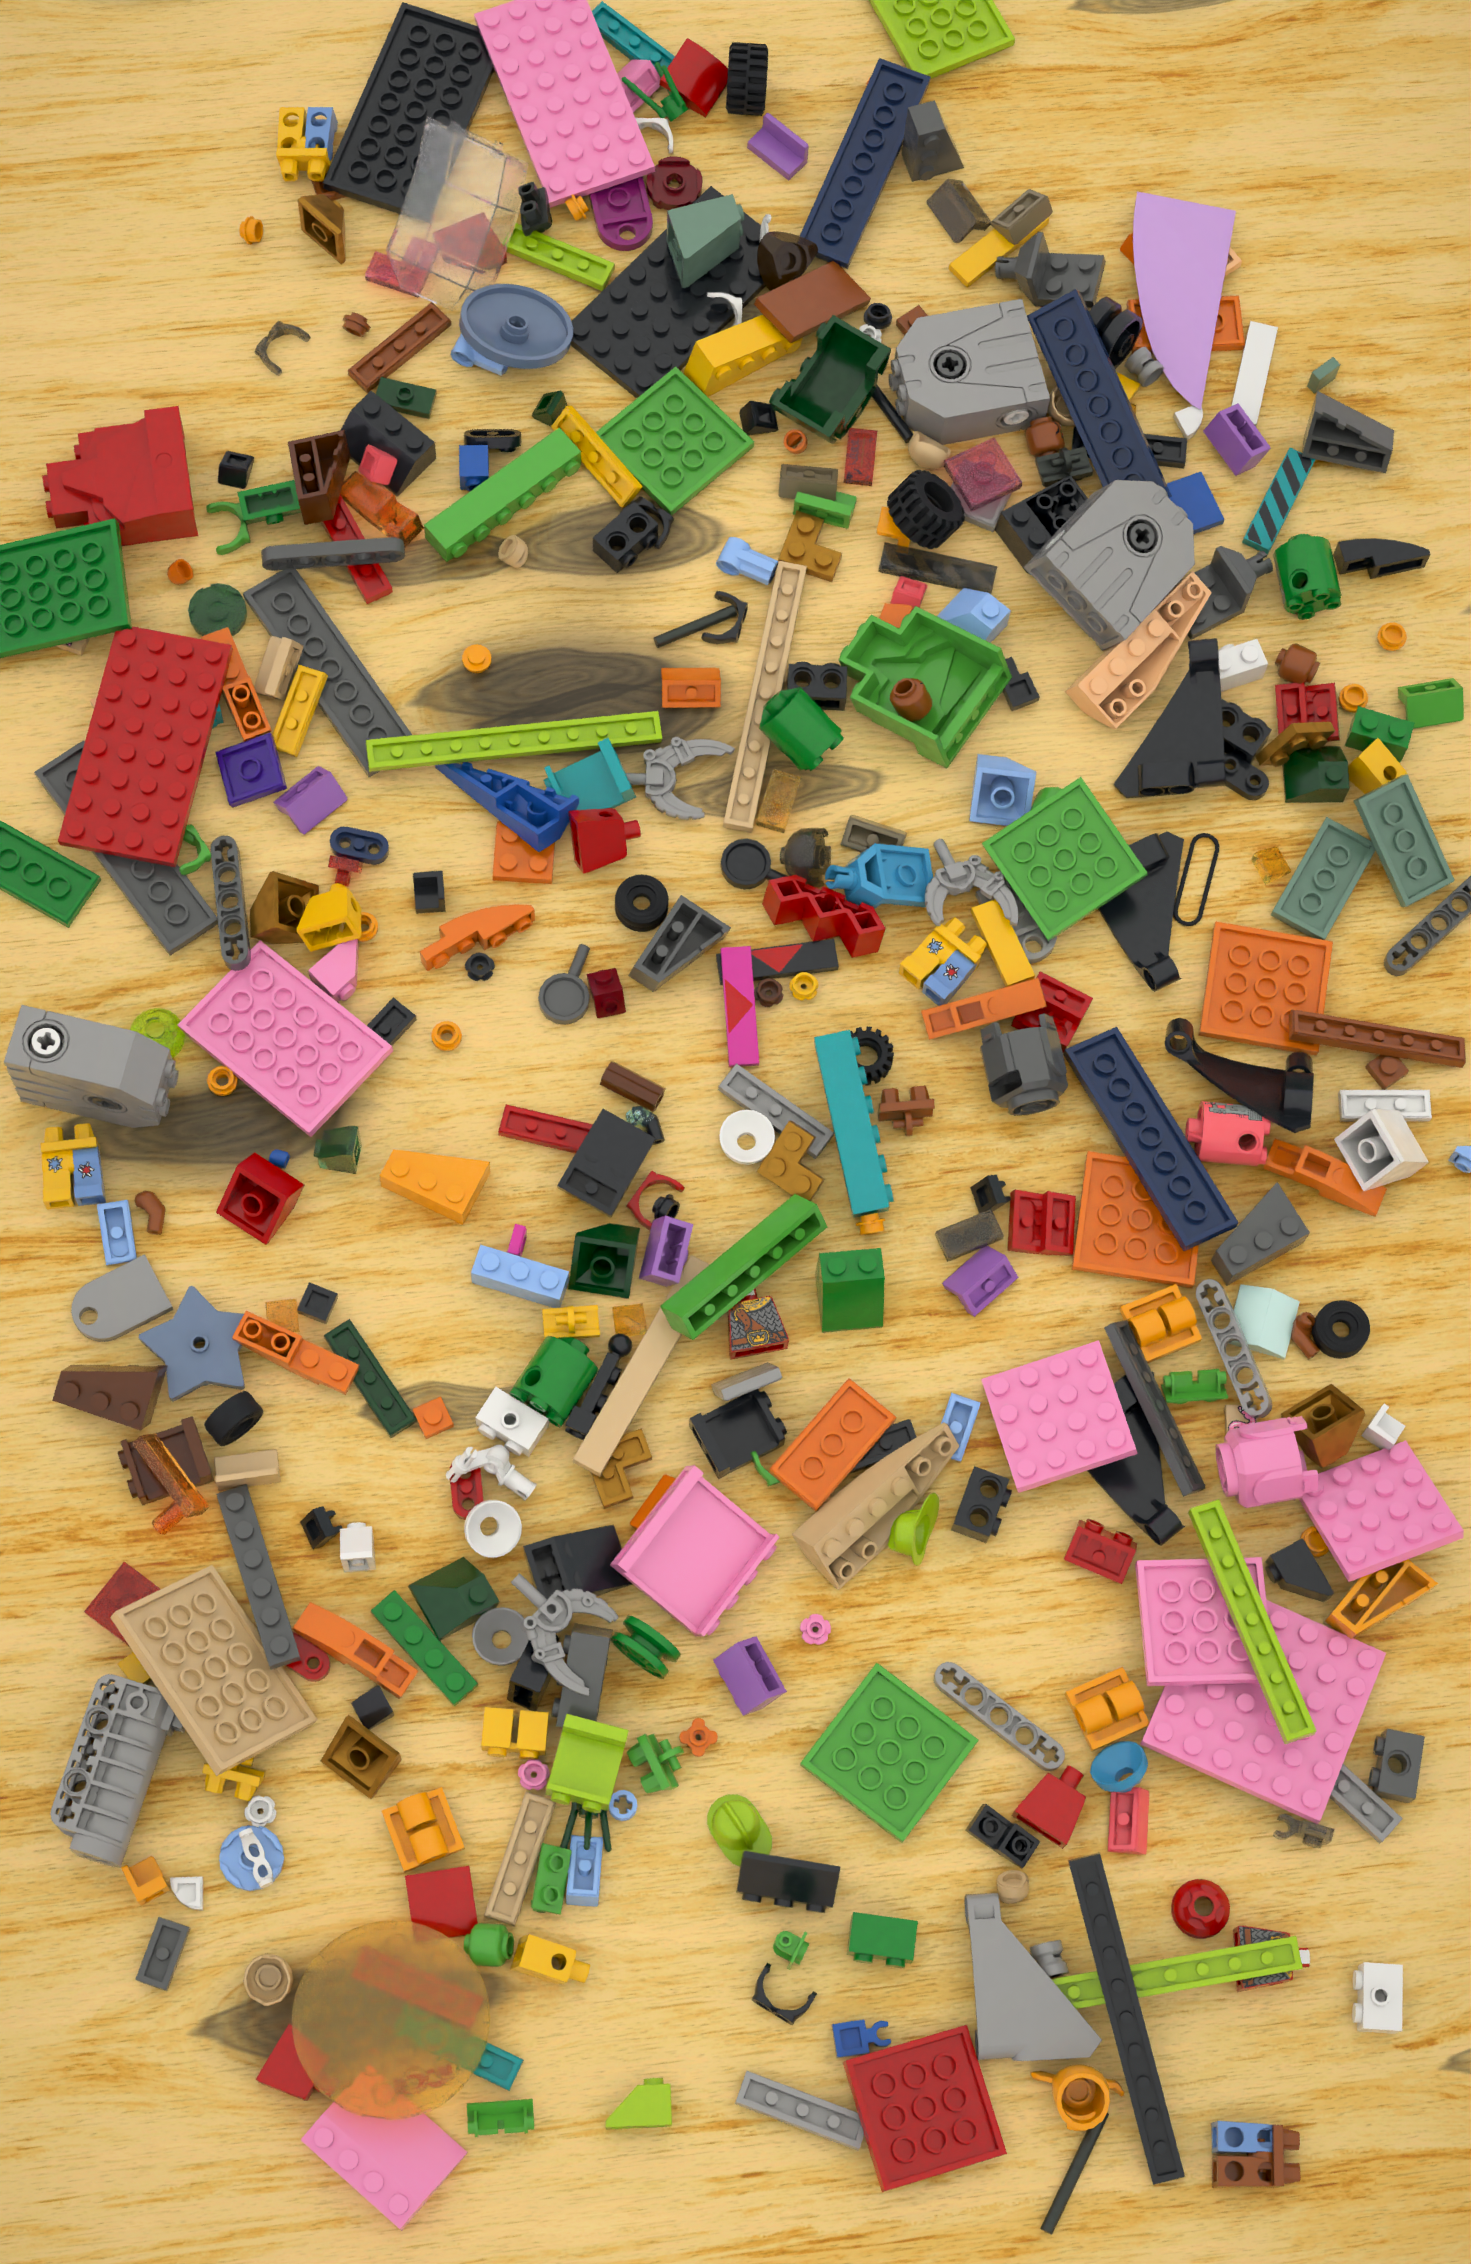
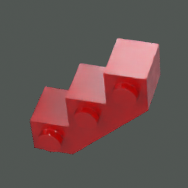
(824, 914)

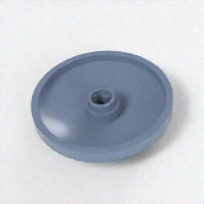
(516, 326)

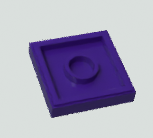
(251, 770)

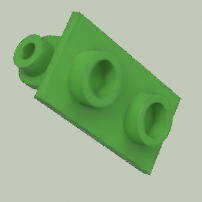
(1180, 1388)
(551, 1879)
(790, 1947)
(510, 2115)

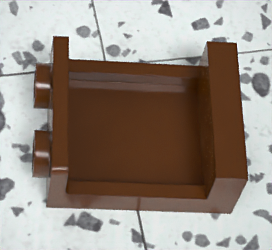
(186, 1449)

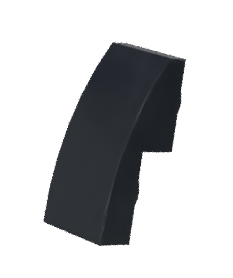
(1002, 1836)

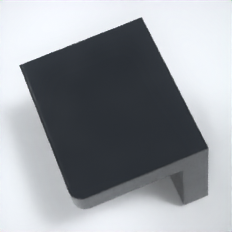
(429, 892)

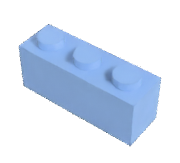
(520, 1277)

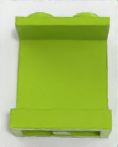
(586, 1763)

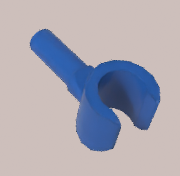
(279, 1158)

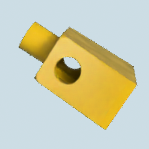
(1374, 767)
(330, 919)
(534, 1959)

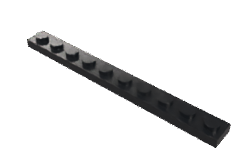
(1126, 2018)

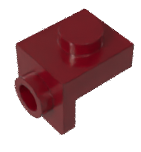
(606, 993)

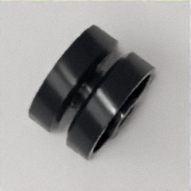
(1116, 328)

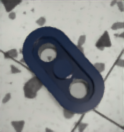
(360, 844)

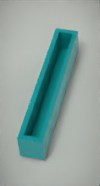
(852, 1124)

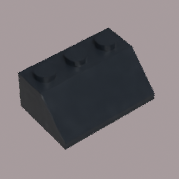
(383, 427)
(787, 1881)

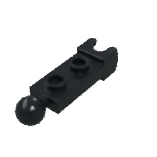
(583, 1417)

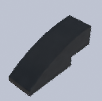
(1379, 556)

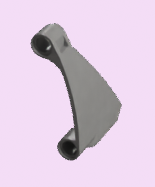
(1015, 2001)

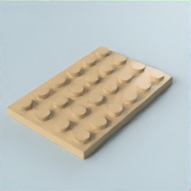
(213, 1669)

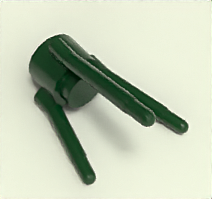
(575, 1808)

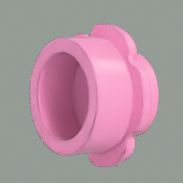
(811, 1637)
(525, 1771)

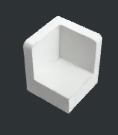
(1383, 1429)

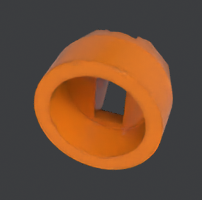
(794, 437)
(180, 572)

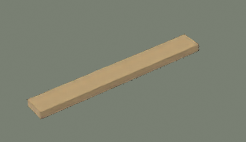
(633, 1384)

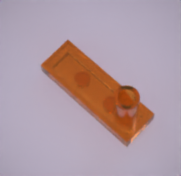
(186, 1497)

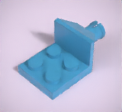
(884, 876)

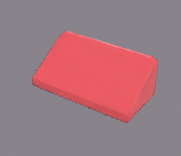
(1129, 1821)

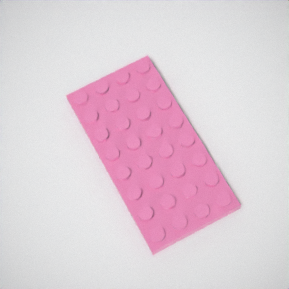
(564, 96)

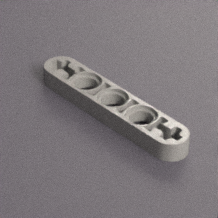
(1236, 1363)
(1006, 1731)

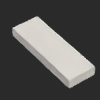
(1412, 1104)

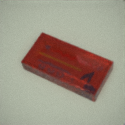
(860, 456)

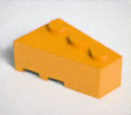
(436, 1181)
(1378, 1597)

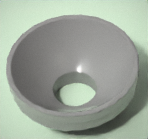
(492, 1622)

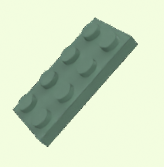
(1404, 840)
(1324, 880)

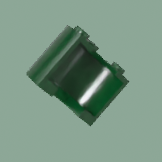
(834, 381)

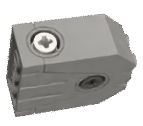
(969, 374)
(1116, 558)
(90, 1068)

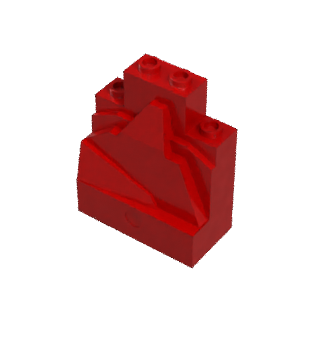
(127, 475)

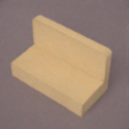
(278, 667)
(248, 1469)

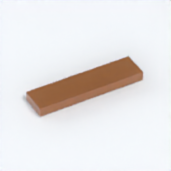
(399, 347)

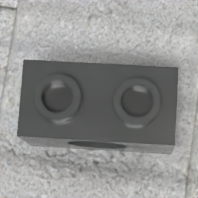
(1408, 1750)

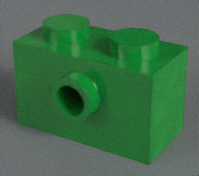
(269, 503)
(1370, 725)
(882, 1939)

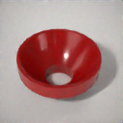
(1189, 1920)

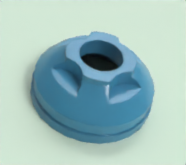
(1117, 1761)

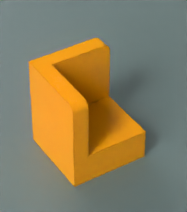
(887, 528)
(146, 1880)

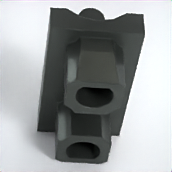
(534, 209)
(1062, 464)

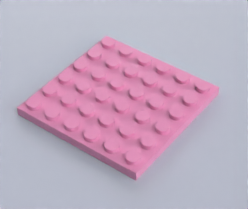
(1234, 1735)

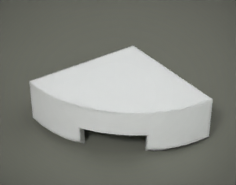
(1188, 420)
(188, 1891)

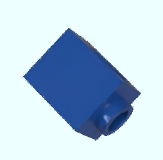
(473, 466)

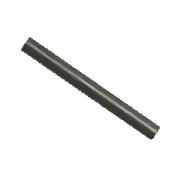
(1072, 2177)

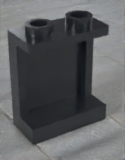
(737, 1430)

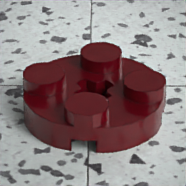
(667, 170)

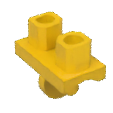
(571, 1322)
(247, 1779)

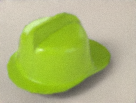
(913, 1528)
(738, 1827)

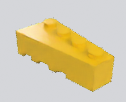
(735, 354)

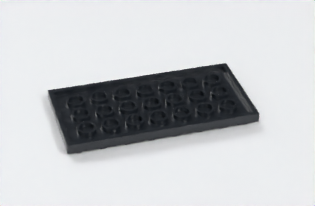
(423, 70)
(650, 323)

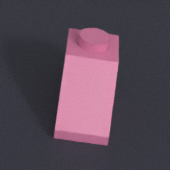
(337, 971)

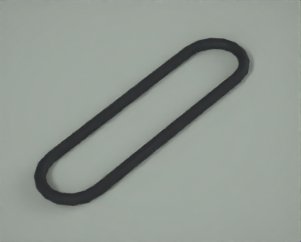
(1184, 875)

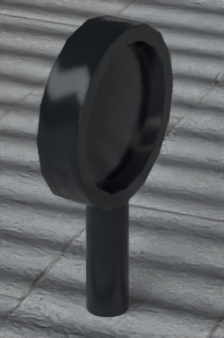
(747, 864)

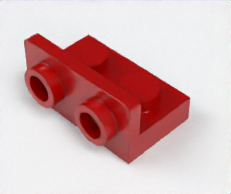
(1101, 1550)

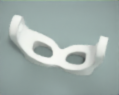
(660, 125)
(735, 302)
(248, 1839)

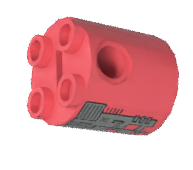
(1220, 1131)

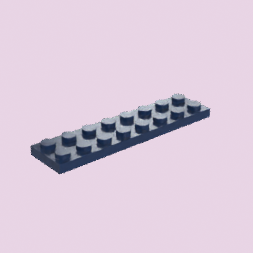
(863, 162)
(1093, 392)
(1150, 1139)

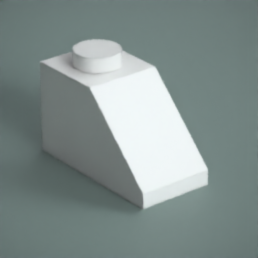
(357, 1548)

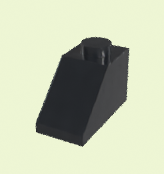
(1298, 1572)

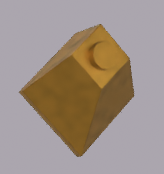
(324, 223)
(280, 908)
(1330, 1422)

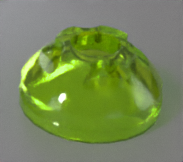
(172, 1036)

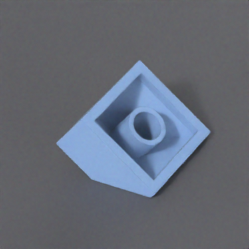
(977, 613)
(1000, 790)

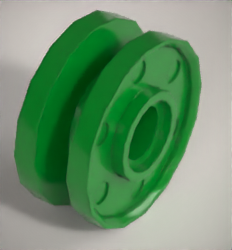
(645, 1647)

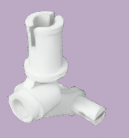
(495, 1461)

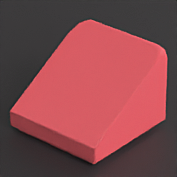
(377, 465)
(909, 592)

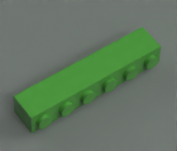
(503, 495)
(743, 1266)

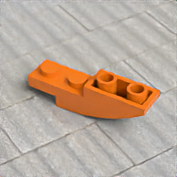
(240, 692)
(486, 926)
(983, 1008)
(1323, 1173)
(295, 1353)
(356, 1648)

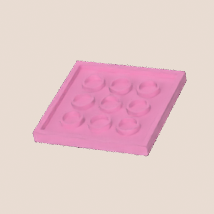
(1059, 1416)
(1379, 1511)
(1188, 1624)

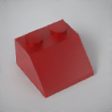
(259, 1197)

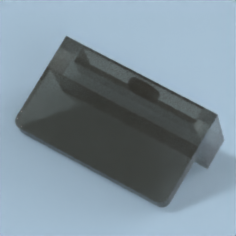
(957, 210)

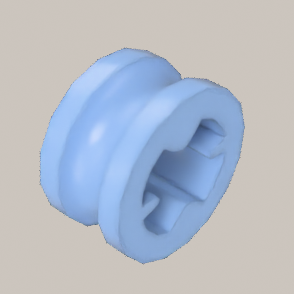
(630, 1798)

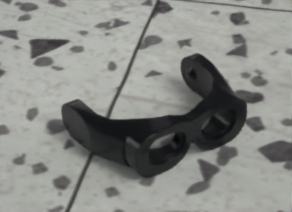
(664, 517)
(734, 633)
(760, 1999)

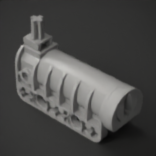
(119, 1769)

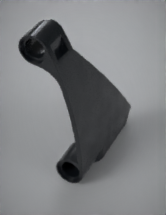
(1187, 739)
(1144, 912)
(1272, 1093)
(1137, 1480)

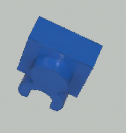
(853, 2037)

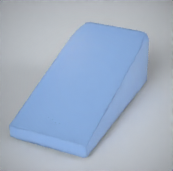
(117, 1232)
(960, 1418)
(584, 1872)

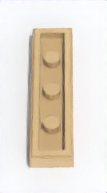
(520, 1859)

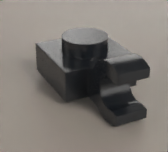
(1020, 689)

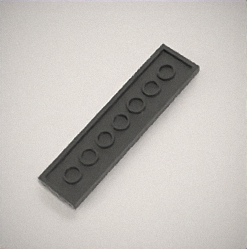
(350, 693)
(156, 891)

